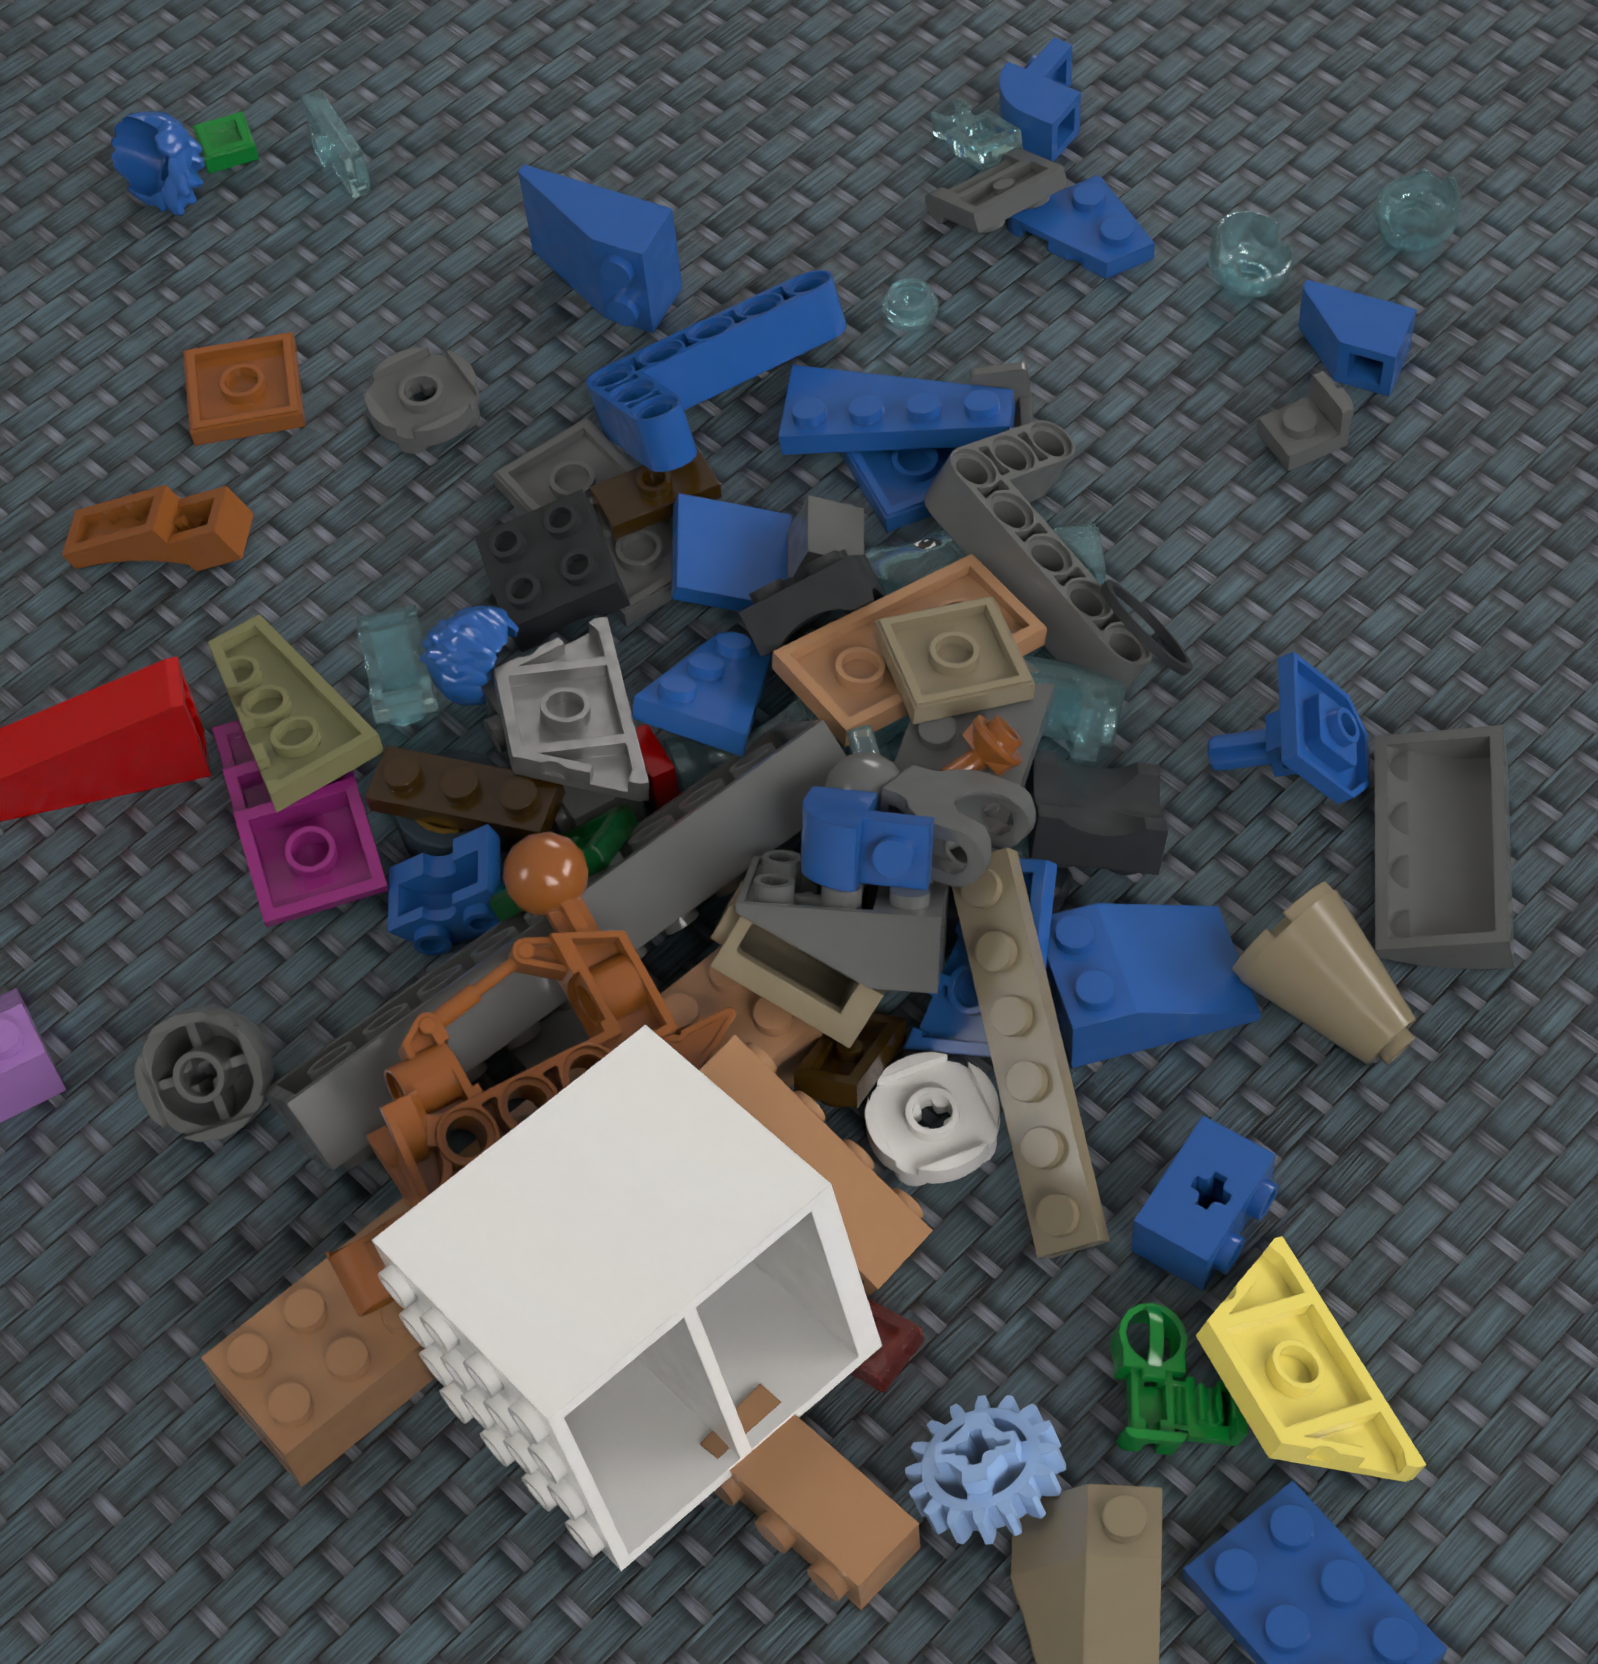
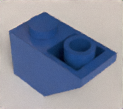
(1356, 335)

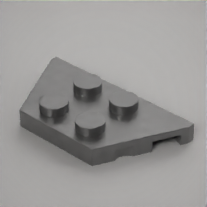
(572, 716)

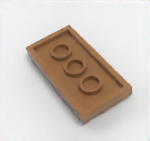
(842, 669)

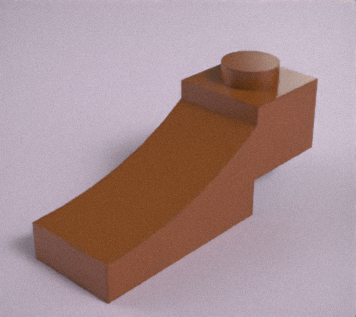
(161, 527)

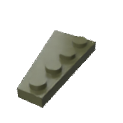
(289, 713)

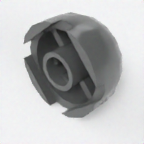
(204, 1072)

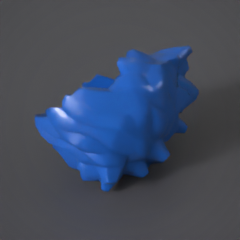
(158, 160)
(466, 650)

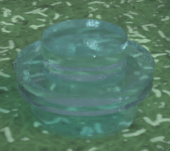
(910, 304)

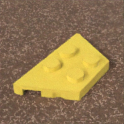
(1301, 1375)

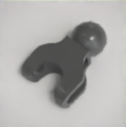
(953, 799)

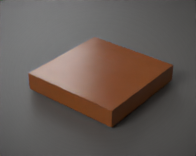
(243, 388)

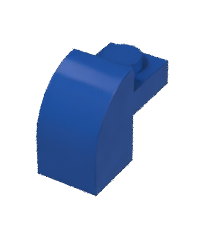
(1041, 100)
(855, 844)

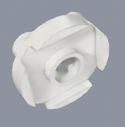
(937, 1154)

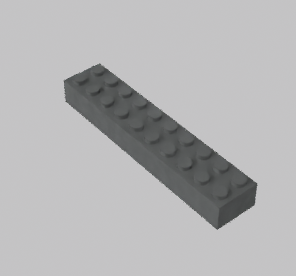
(652, 885)

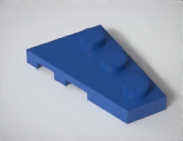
(709, 693)
(954, 1016)

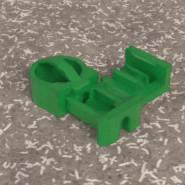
(1170, 1404)

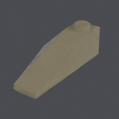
(1092, 1575)

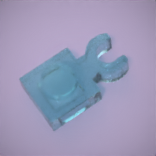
(977, 138)

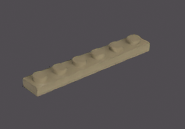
(1030, 1060)

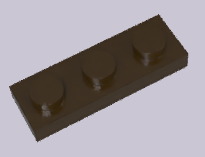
(462, 794)

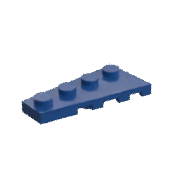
(884, 412)

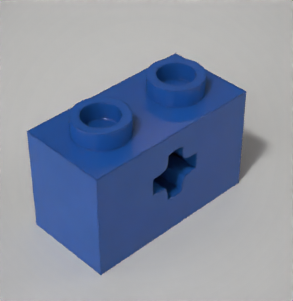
(1174, 1221)

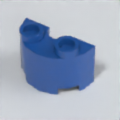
(446, 896)

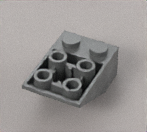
(873, 935)

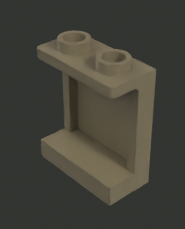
(792, 977)

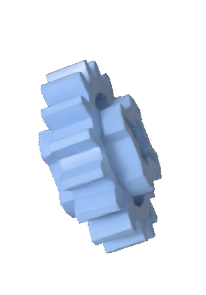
(985, 1469)

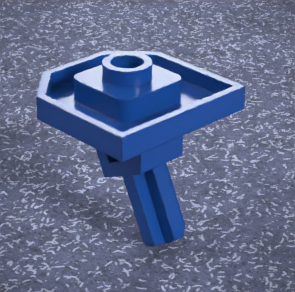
(1309, 735)

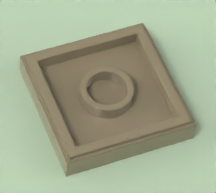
(953, 659)

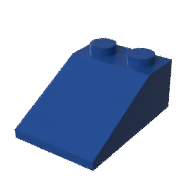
(604, 245)
(1142, 978)

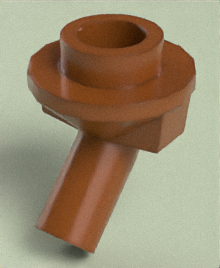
(992, 744)

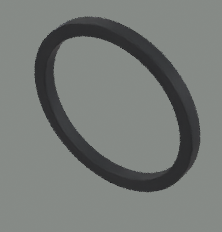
(1180, 664)

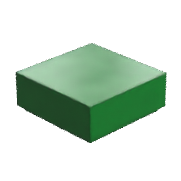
(226, 142)

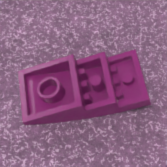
(307, 853)

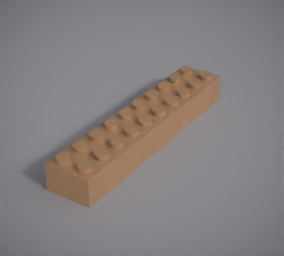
(323, 1377)

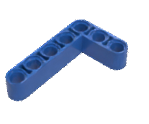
(646, 393)

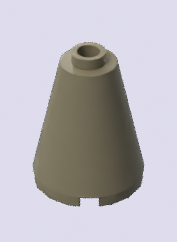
(1329, 978)

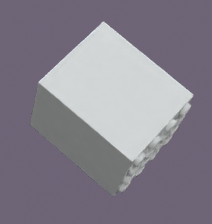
(625, 1287)

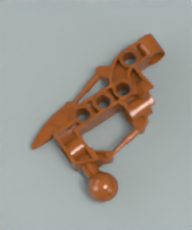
(429, 1086)

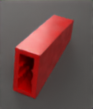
(104, 744)

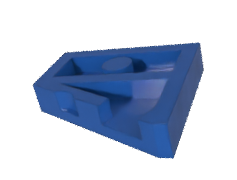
(1088, 227)

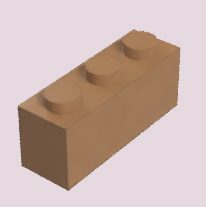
(817, 1505)

